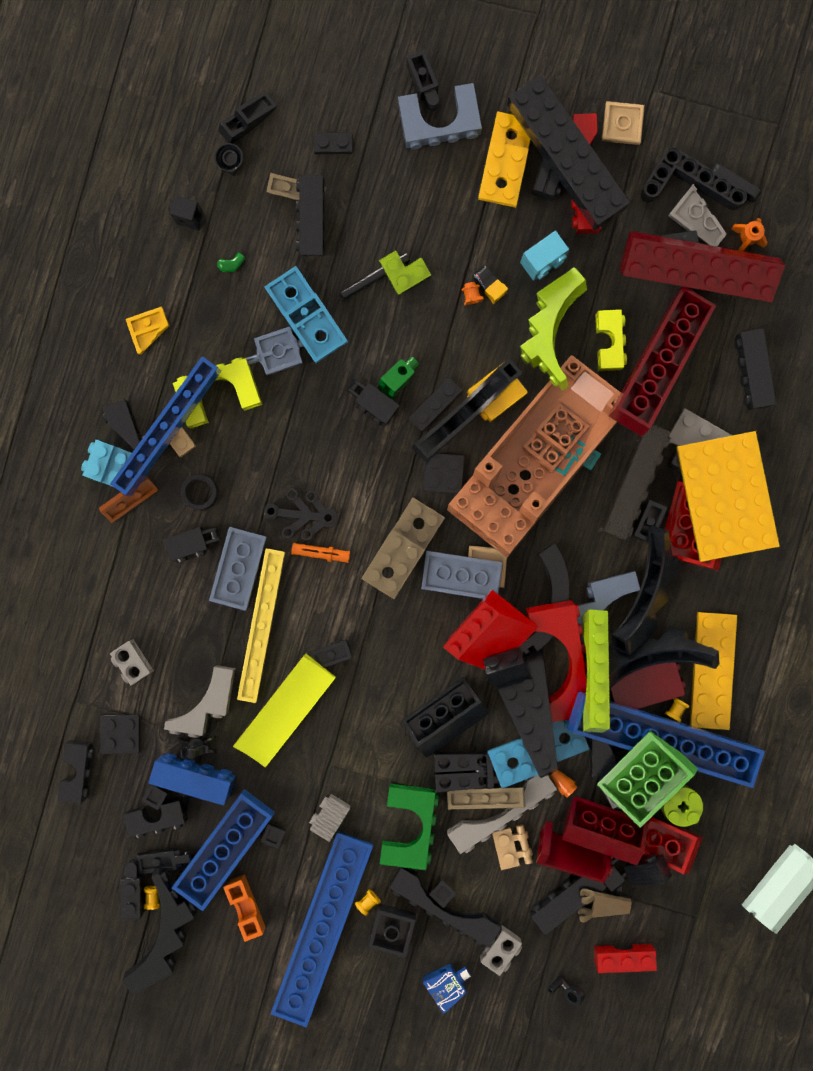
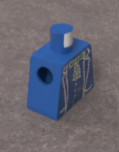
(446, 985)

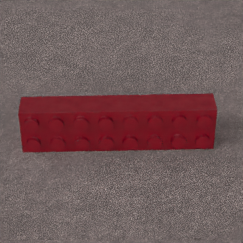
(701, 266)
(662, 361)

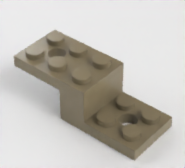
(403, 548)

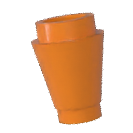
(563, 783)

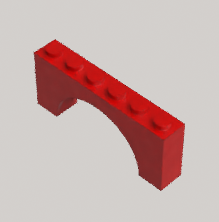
(561, 621)

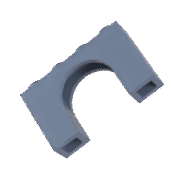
(419, 133)

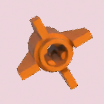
(751, 234)

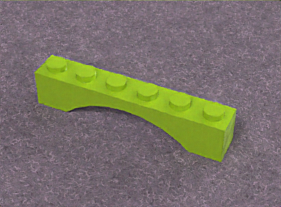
(597, 706)

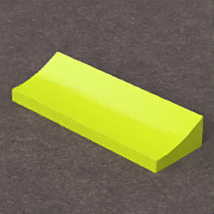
(285, 710)

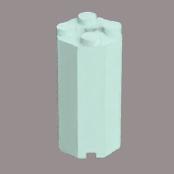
(782, 889)

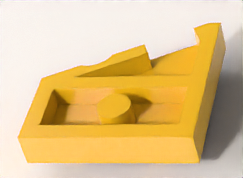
(147, 328)

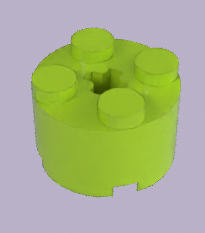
(689, 812)

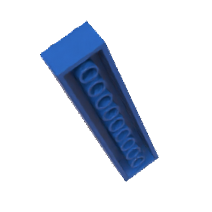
(706, 750)

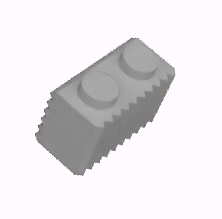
(330, 817)

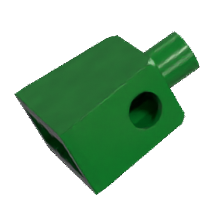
(393, 381)

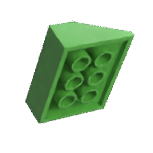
(647, 778)

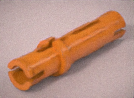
(298, 549)

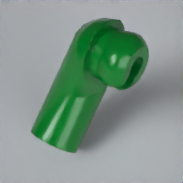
(231, 265)

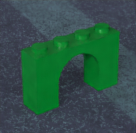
(414, 853)

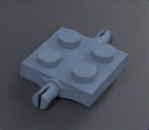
(277, 351)

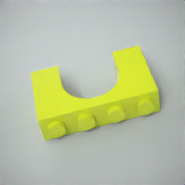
(241, 377)

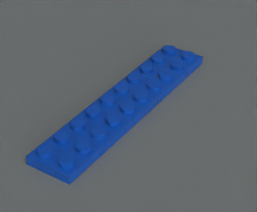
(322, 929)

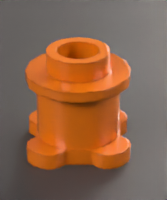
(472, 293)

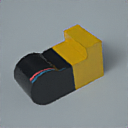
(489, 284)

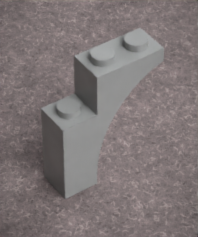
(214, 702)

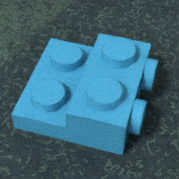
(104, 462)

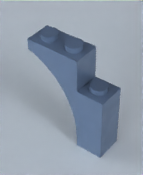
(606, 591)

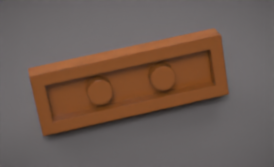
(122, 504)

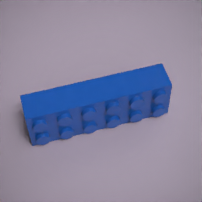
(223, 850)

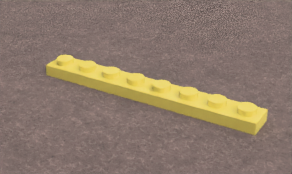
(261, 625)

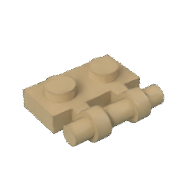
(506, 848)

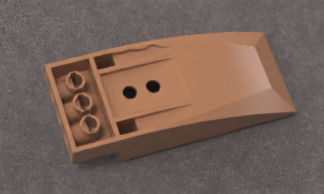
(531, 446)

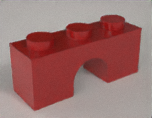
(612, 960)

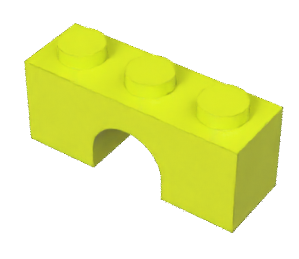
(611, 323)

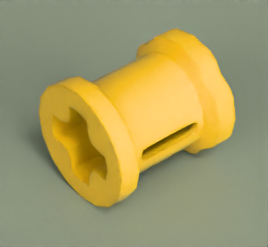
(677, 709)
(152, 898)
(367, 902)

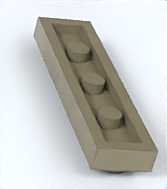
(486, 798)

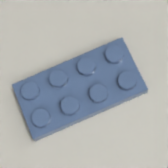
(237, 568)
(461, 574)

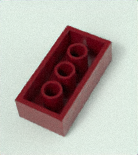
(604, 830)

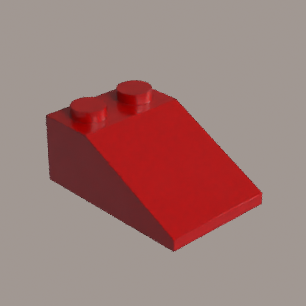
(674, 842)

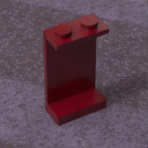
(649, 686)
(570, 857)

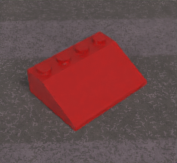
(682, 534)
(489, 631)

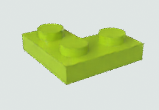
(401, 276)

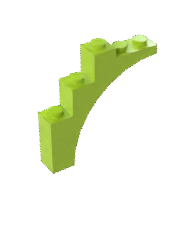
(553, 303)

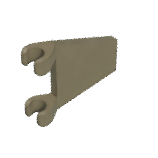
(603, 905)

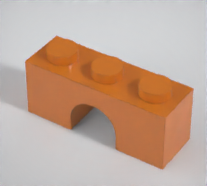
(249, 916)

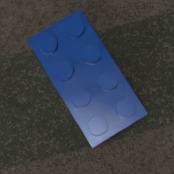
(192, 778)

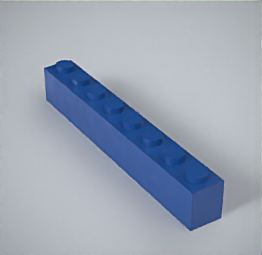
(165, 427)

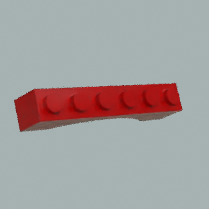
(588, 126)

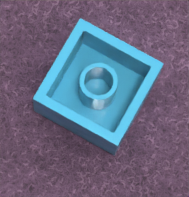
(544, 255)

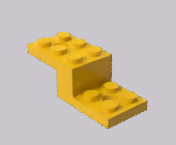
(505, 161)

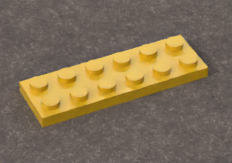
(710, 686)

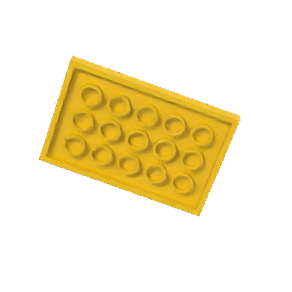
(727, 496)

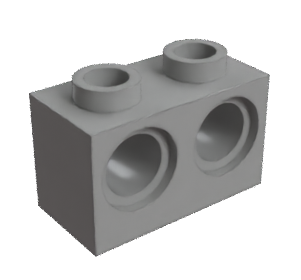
(135, 659)
(498, 949)

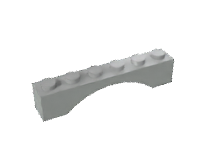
(469, 832)

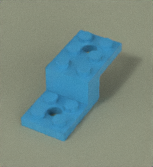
(306, 314)
(525, 768)

